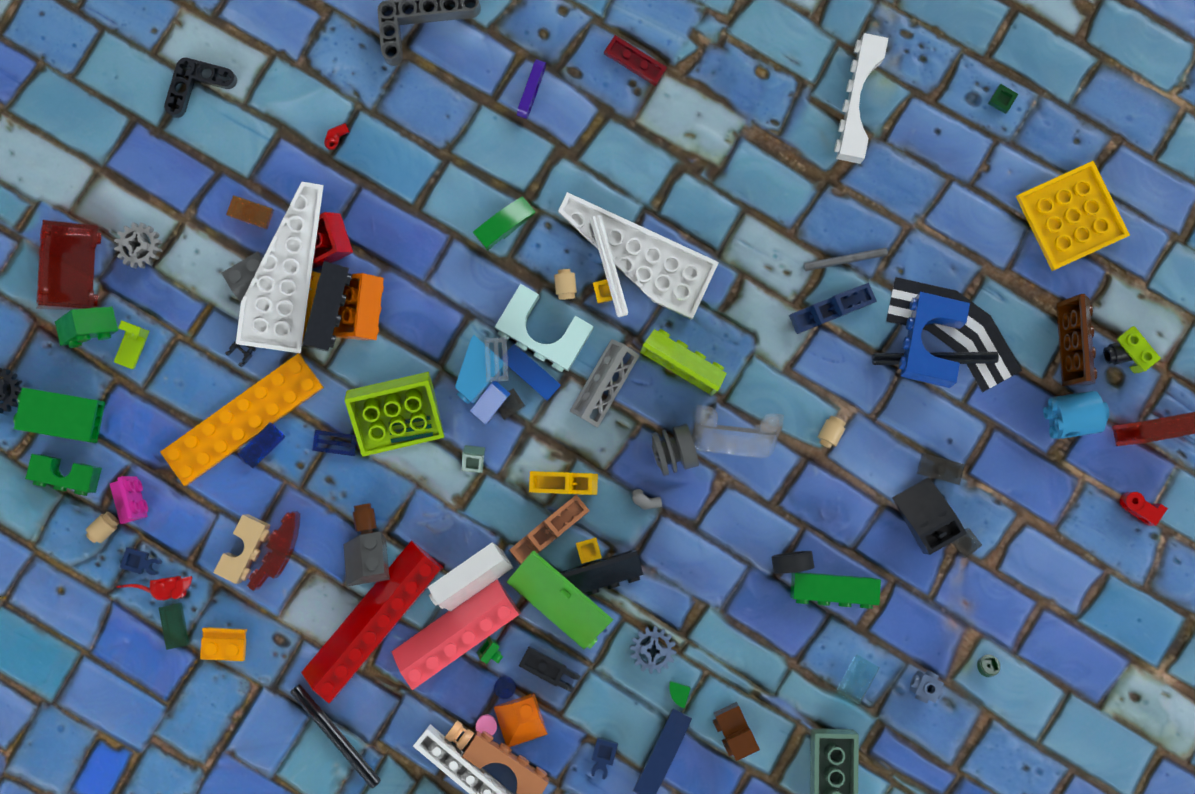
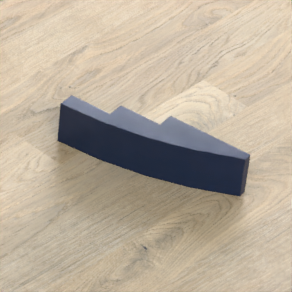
(832, 308)
(662, 753)

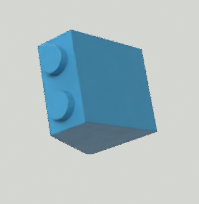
(472, 376)

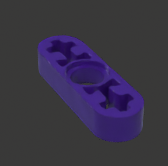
(531, 89)

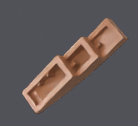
(549, 529)

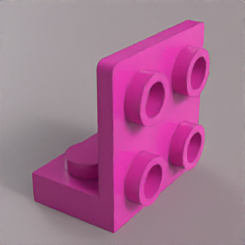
(129, 499)

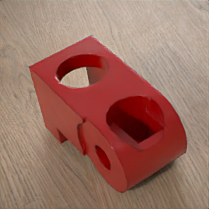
(1141, 509)

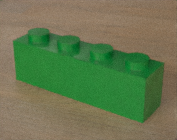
(835, 588)

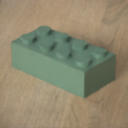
(834, 761)

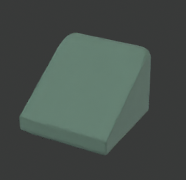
(473, 459)

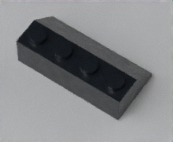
(325, 307)
(605, 572)

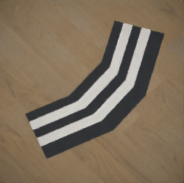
(977, 335)

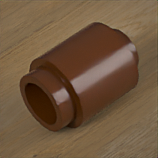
(364, 518)

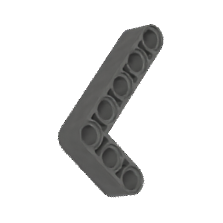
(419, 15)

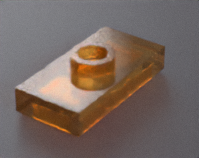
(250, 212)

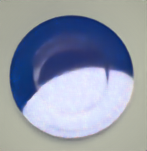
(505, 687)

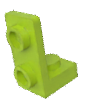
(131, 344)
(1138, 349)

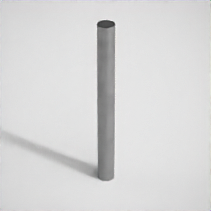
(845, 259)

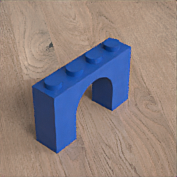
(917, 361)

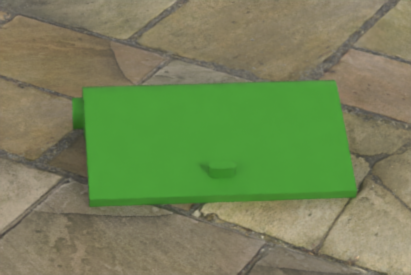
(559, 600)

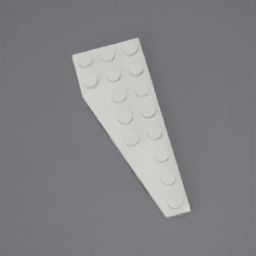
(655, 264)
(278, 295)

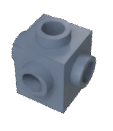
(920, 683)

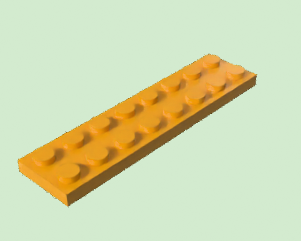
(241, 419)

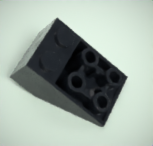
(928, 516)

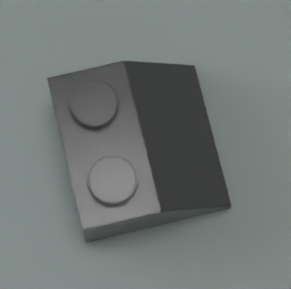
(241, 274)
(366, 559)

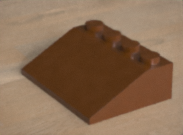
(1076, 341)

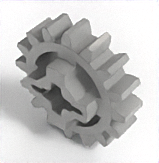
(136, 236)

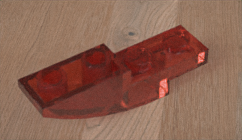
(282, 545)

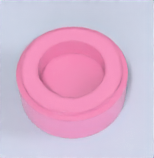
(486, 723)

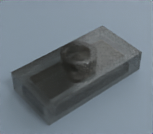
(940, 469)

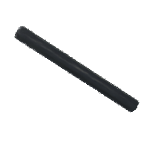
(961, 357)
(335, 736)

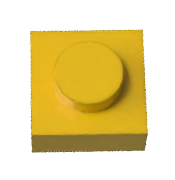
(602, 291)
(588, 550)

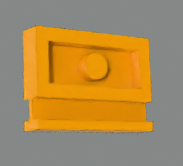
(223, 644)

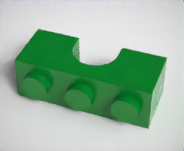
(46, 470)

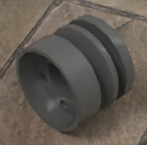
(675, 449)

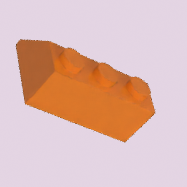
(361, 308)

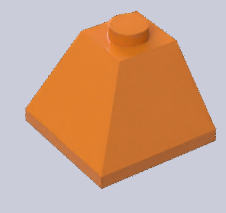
(520, 720)

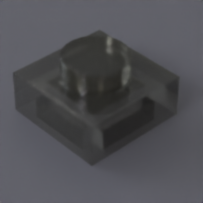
(967, 544)

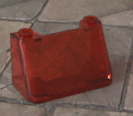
(66, 266)

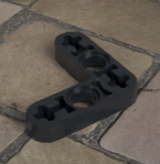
(193, 75)

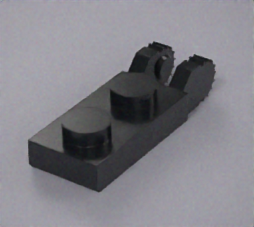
(547, 668)

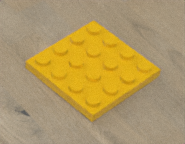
(1072, 215)

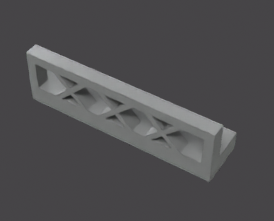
(601, 380)

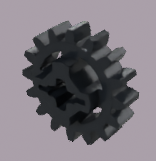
(9, 390)

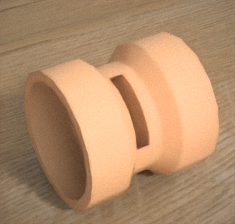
(455, 732)

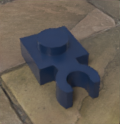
(137, 560)
(604, 754)

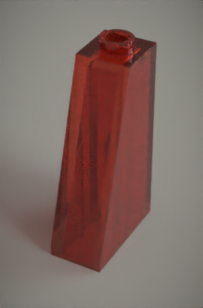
(1154, 429)

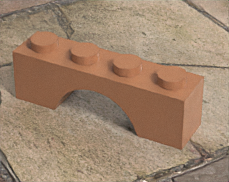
(484, 751)

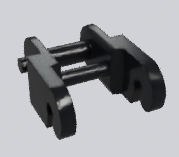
(247, 355)

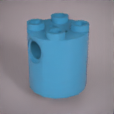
(1076, 415)

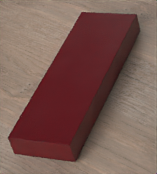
(635, 60)

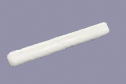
(609, 266)

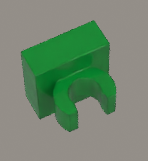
(489, 650)

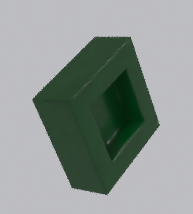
(1003, 98)

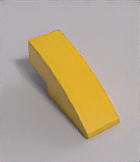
(563, 483)

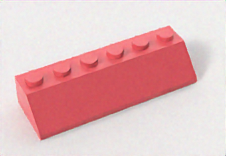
(454, 634)

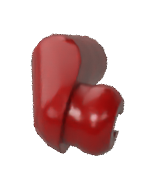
(333, 136)

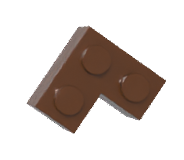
(738, 736)

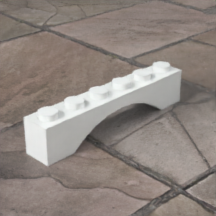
(853, 138)

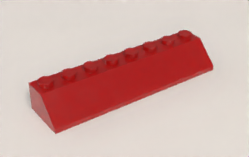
(371, 622)

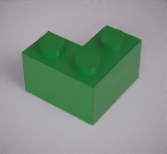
(83, 324)

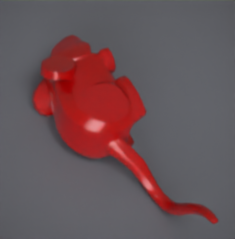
(165, 588)

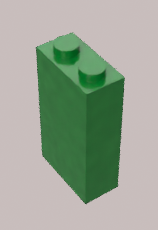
(59, 415)

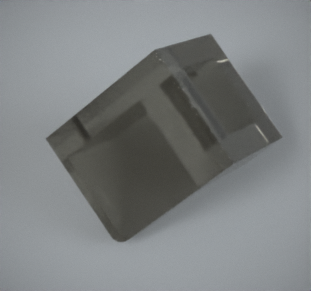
(511, 405)

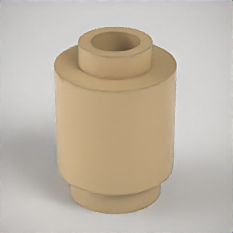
(565, 284)
(831, 432)
(102, 527)

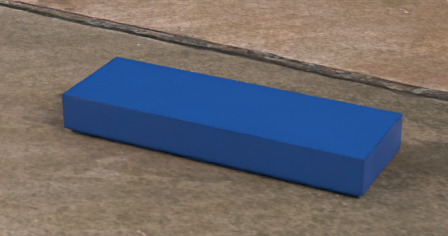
(531, 372)

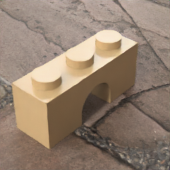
(252, 533)

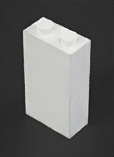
(470, 577)

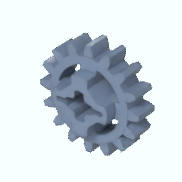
(662, 650)

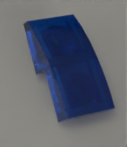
(261, 445)

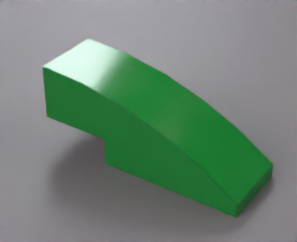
(504, 223)

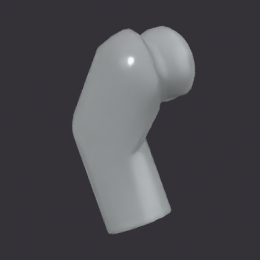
(645, 502)

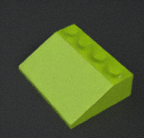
(684, 362)
(393, 402)

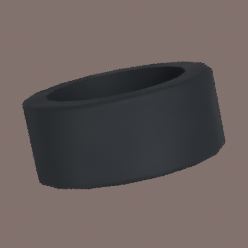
(792, 562)

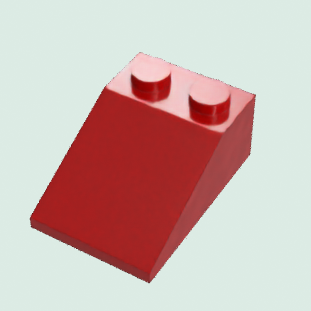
(331, 239)

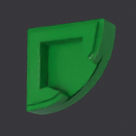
(679, 693)

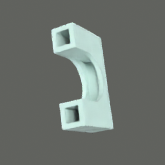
(513, 325)

